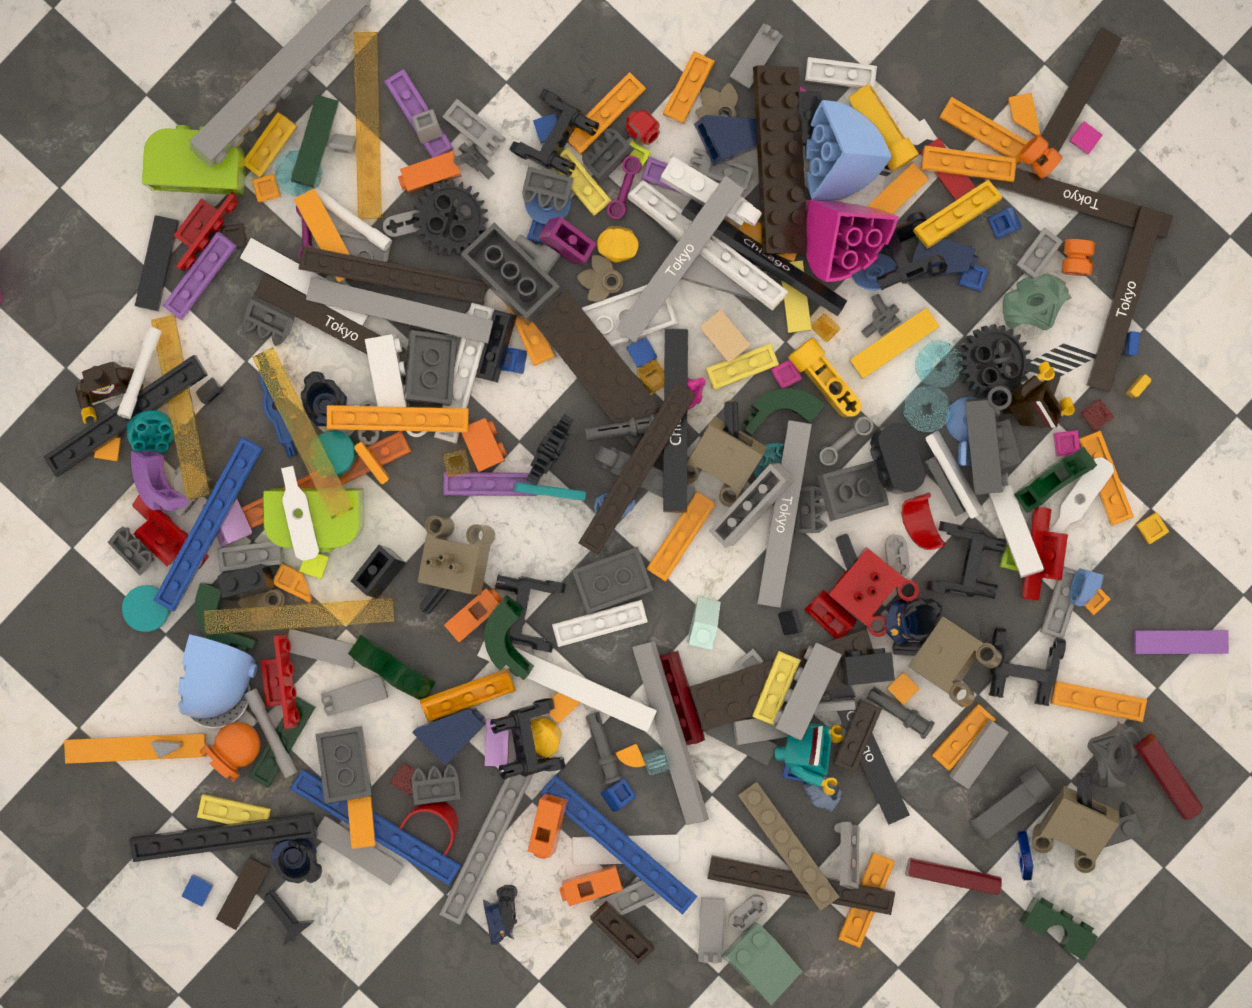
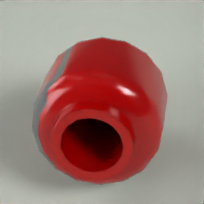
(642, 127)

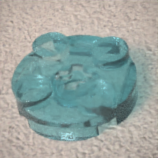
(284, 170)
(926, 358)
(928, 422)

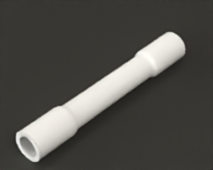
(372, 234)
(148, 348)

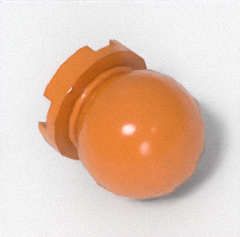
(233, 748)

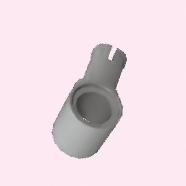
(541, 254)

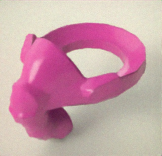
(696, 387)

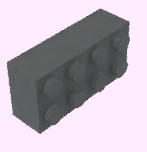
(511, 273)

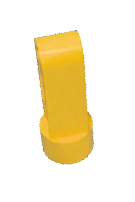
(871, 106)
(809, 359)

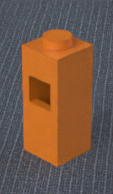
(425, 173)
(473, 614)
(547, 826)
(591, 885)

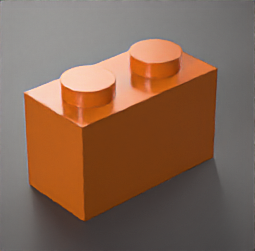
(483, 445)

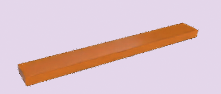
(383, 450)

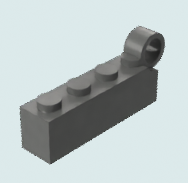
(985, 442)
(615, 461)

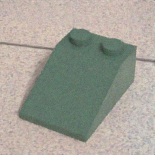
(762, 962)

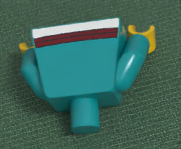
(810, 756)

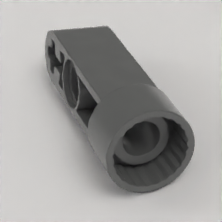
(1010, 804)

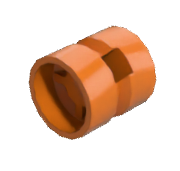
(1034, 150)
(1078, 257)

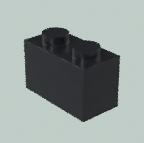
(378, 571)
(246, 582)
(868, 668)

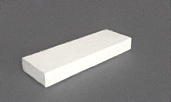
(839, 73)

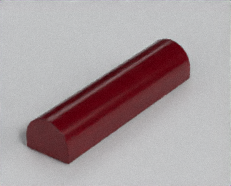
(682, 697)
(1168, 777)
(953, 876)

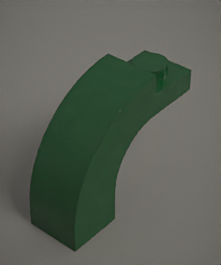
(789, 399)
(1054, 478)
(210, 598)
(498, 640)

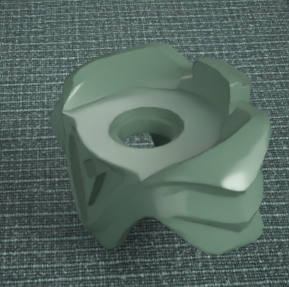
(1035, 302)

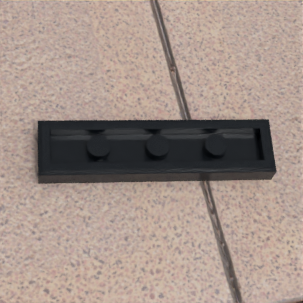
(156, 263)

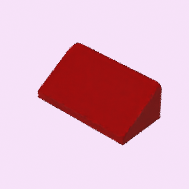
(830, 615)

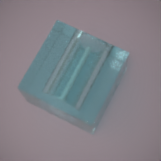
(656, 762)

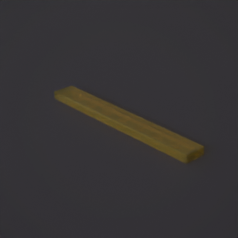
(367, 125)
(182, 414)
(302, 433)
(298, 616)

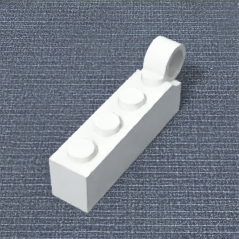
(700, 188)
(388, 372)

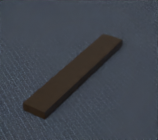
(1080, 88)

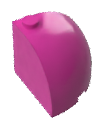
(845, 237)

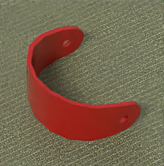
(920, 524)
(442, 809)

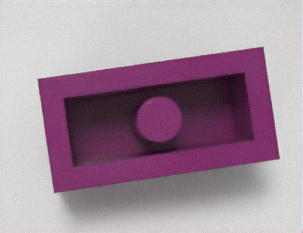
(567, 240)

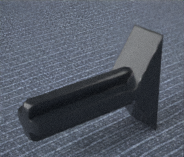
(286, 916)

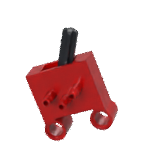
(867, 584)

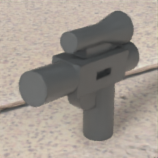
(473, 159)
(882, 317)

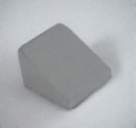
(427, 126)
(343, 143)
(164, 747)

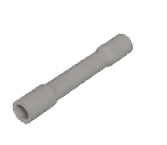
(282, 757)

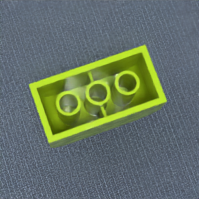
(176, 168)
(329, 532)

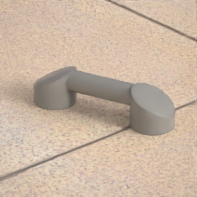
(829, 455)

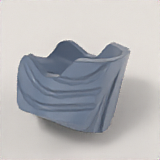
(820, 798)

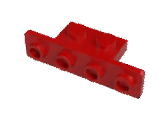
(199, 227)
(160, 533)
(1051, 551)
(278, 681)

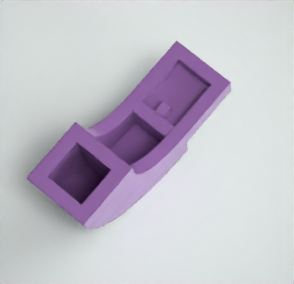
(152, 483)

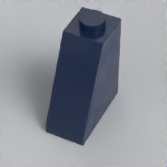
(726, 136)
(957, 256)
(450, 733)

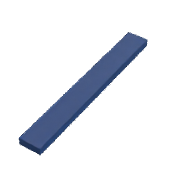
(208, 524)
(386, 832)
(622, 846)

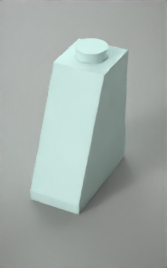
(704, 623)

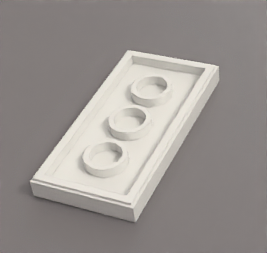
(611, 311)

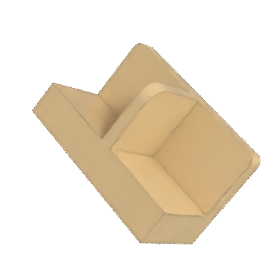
(724, 336)

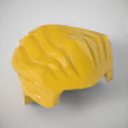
(617, 244)
(545, 736)

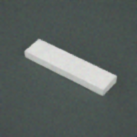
(954, 474)
(1016, 532)
(599, 623)

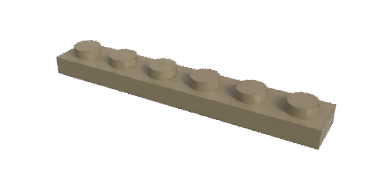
(788, 846)

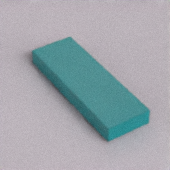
(549, 491)

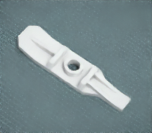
(1089, 486)
(301, 528)

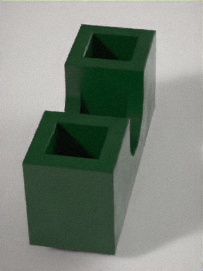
(1077, 937)

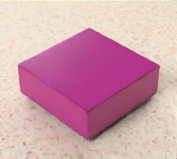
(1085, 137)
(786, 374)
(1066, 442)

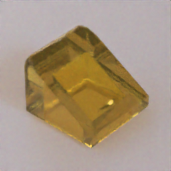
(825, 327)
(652, 376)
(456, 462)

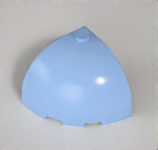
(843, 152)
(213, 677)

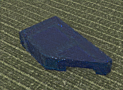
(1024, 856)

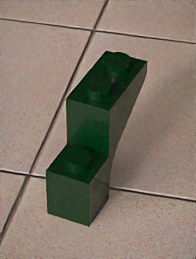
(390, 668)

